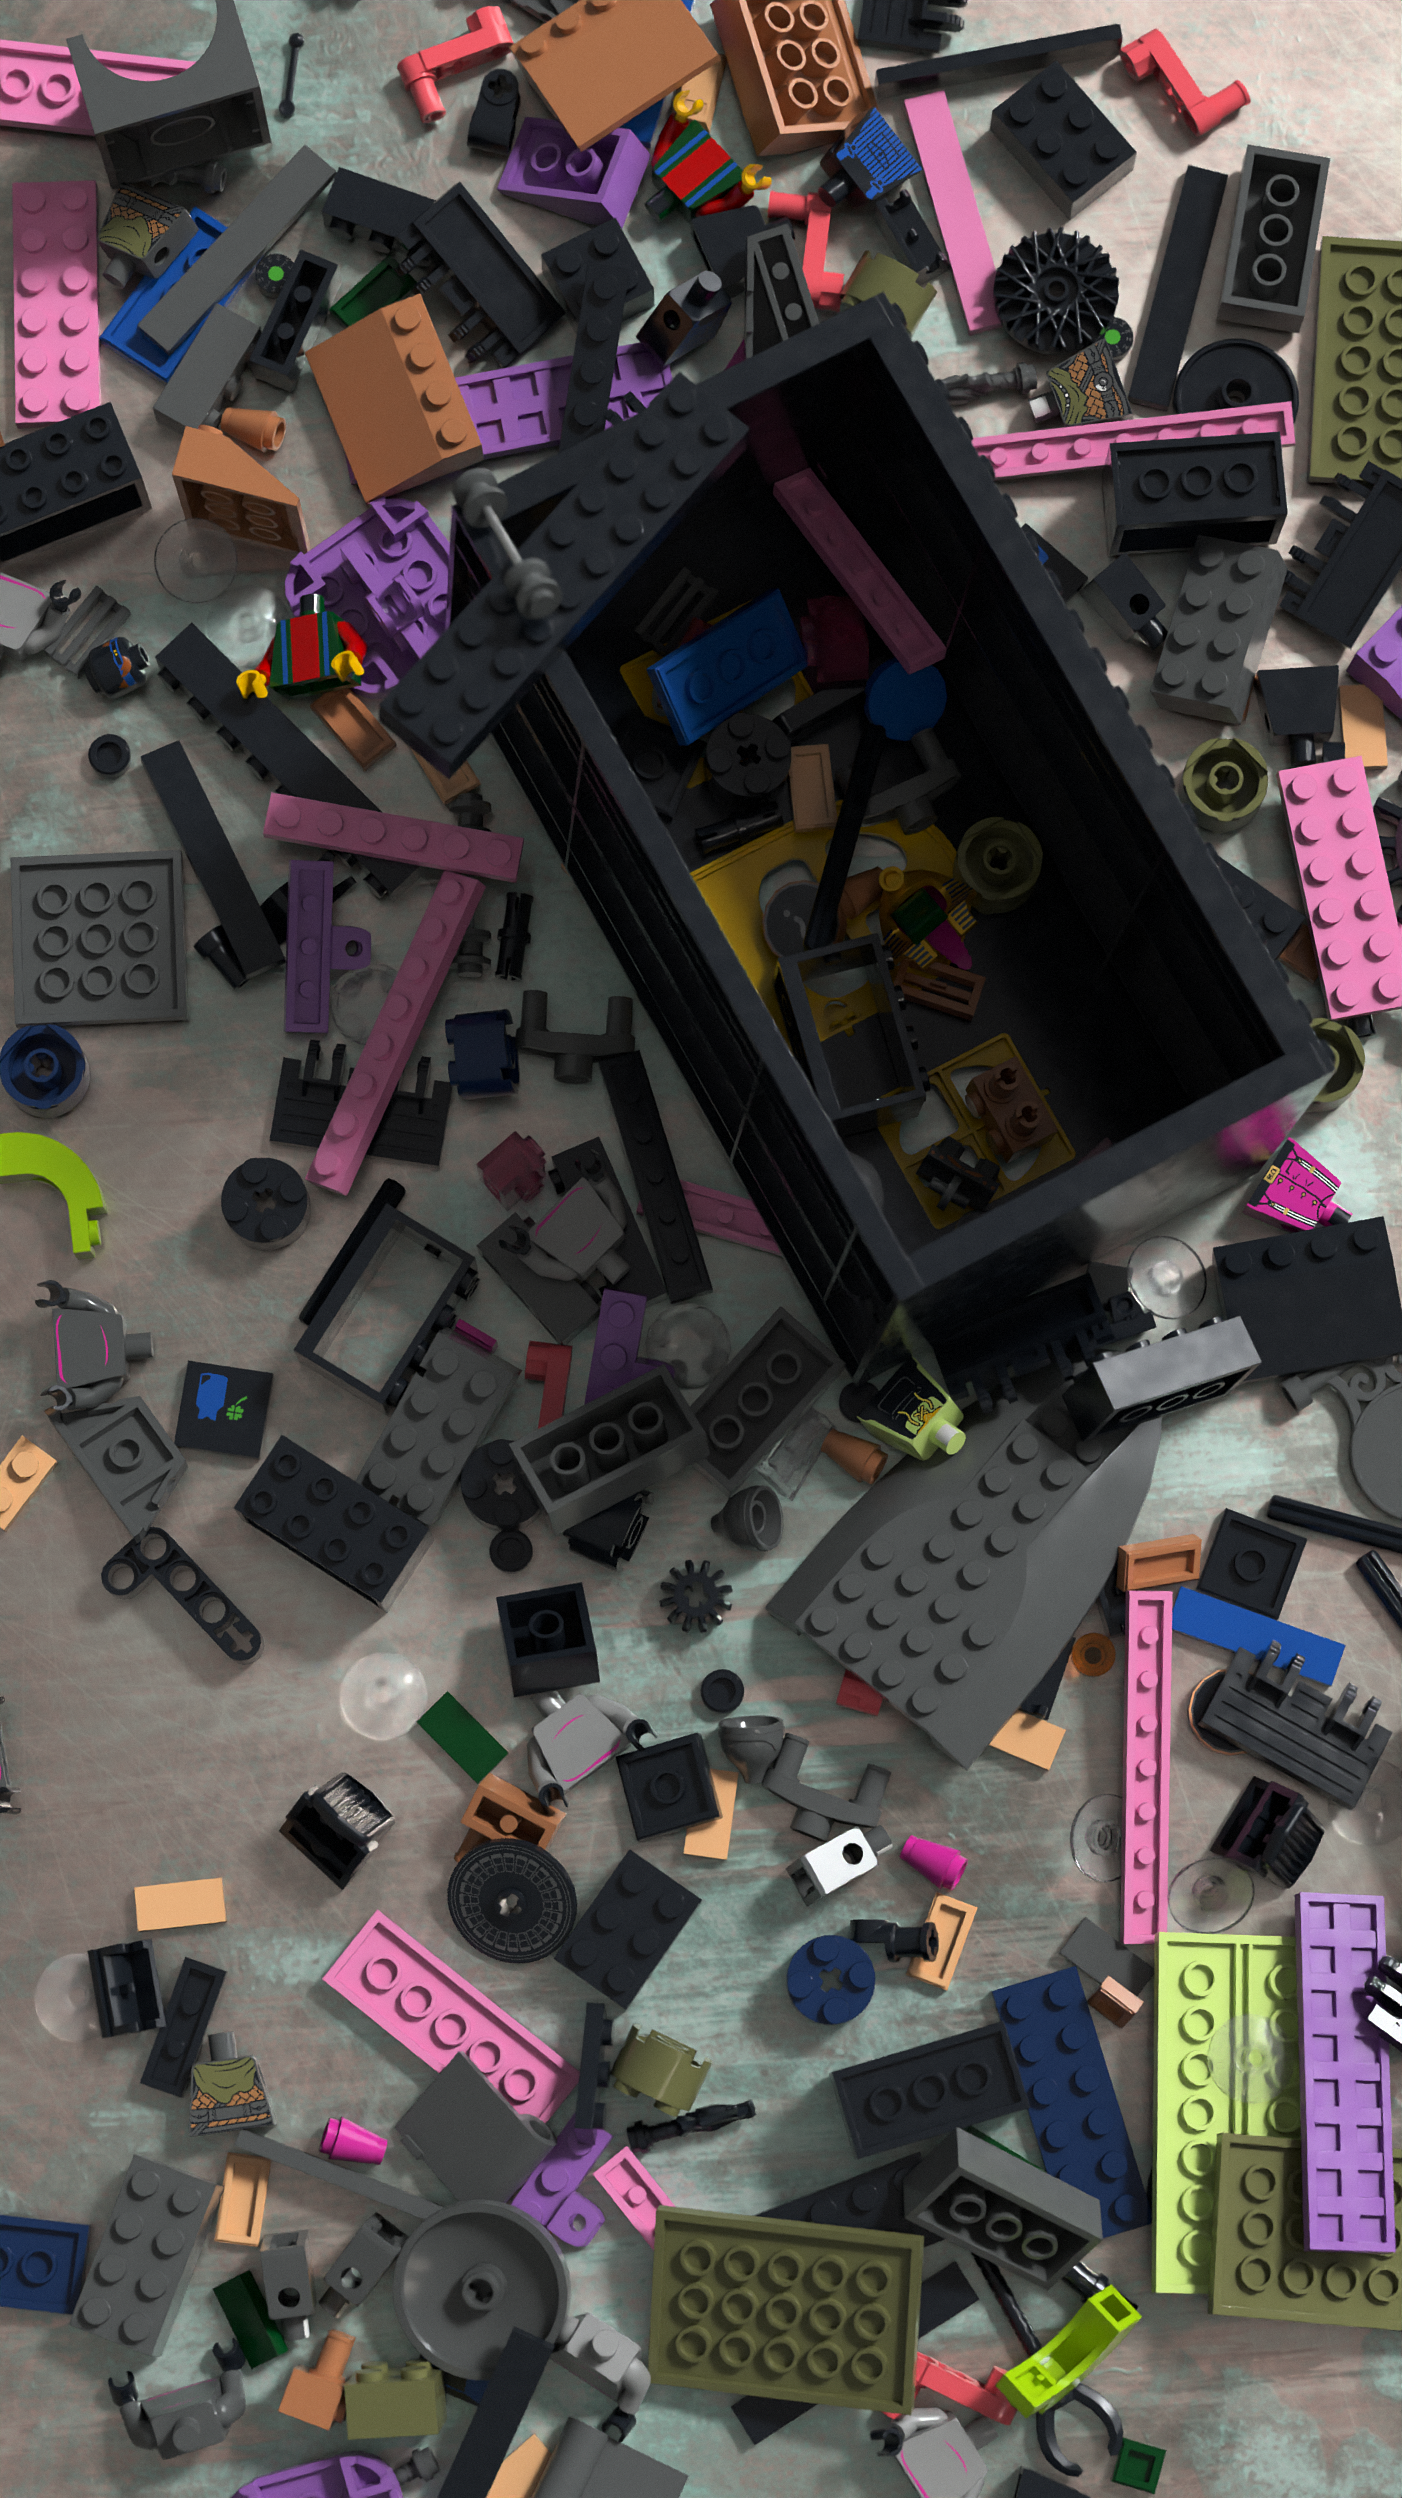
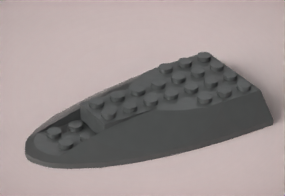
(976, 1563)

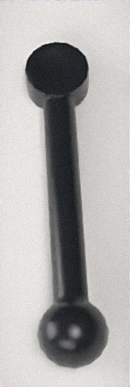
(287, 107)

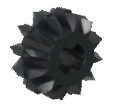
(709, 1591)

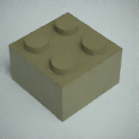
(395, 2400)

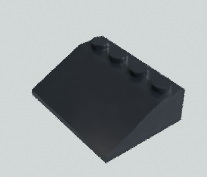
(1313, 1297)

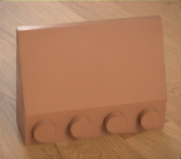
(611, 61)
(793, 70)
(394, 400)
(236, 492)

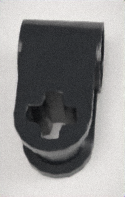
(495, 118)

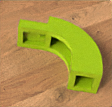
(48, 1161)
(1070, 2354)

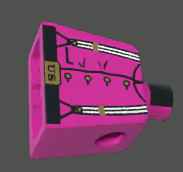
(1296, 1193)

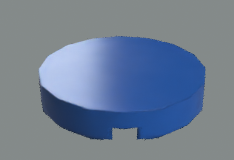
(904, 701)

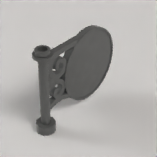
(1375, 1430)

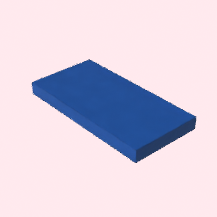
(123, 333)
(728, 666)

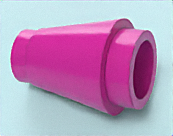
(934, 1861)
(351, 2142)

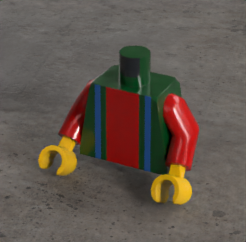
(695, 171)
(308, 655)

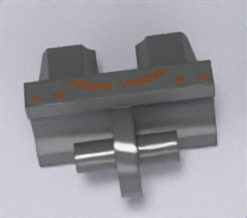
(956, 1179)

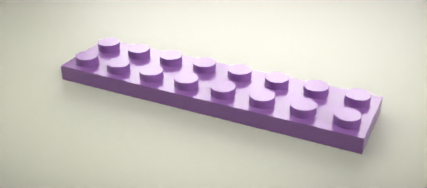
(525, 404)
(1343, 2076)

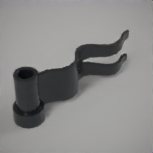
(217, 949)

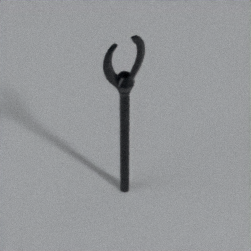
(1081, 2393)

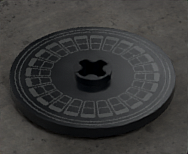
(543, 1908)

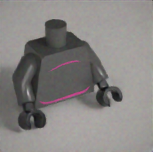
(89, 1348)
(185, 2416)

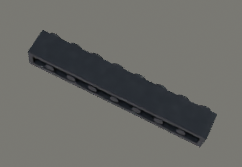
(272, 745)

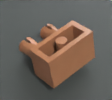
(1010, 1110)
(507, 1812)
(319, 2391)

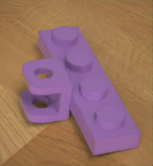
(393, 606)
(315, 946)
(618, 1343)
(552, 2187)

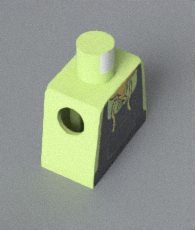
(914, 1414)

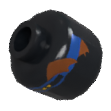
(116, 667)

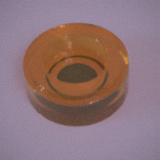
(1093, 1655)

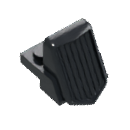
(338, 1827)
(1271, 1833)

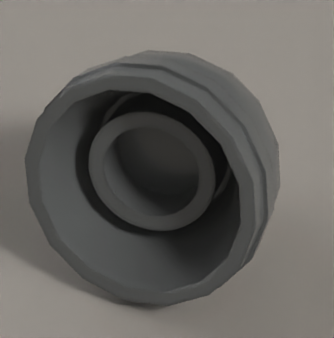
(751, 1519)
(751, 1743)

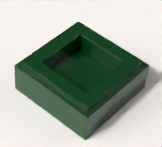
(919, 916)
(1138, 2465)

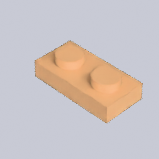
(21, 1477)

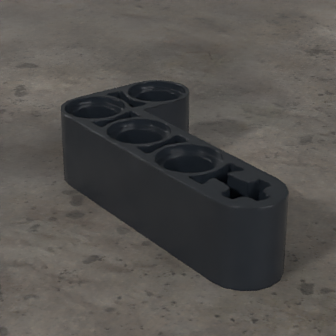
(192, 1600)

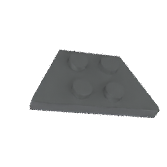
(125, 1458)

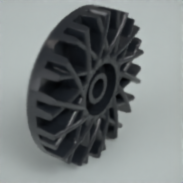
(1061, 265)
(1234, 369)

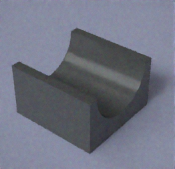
(178, 120)

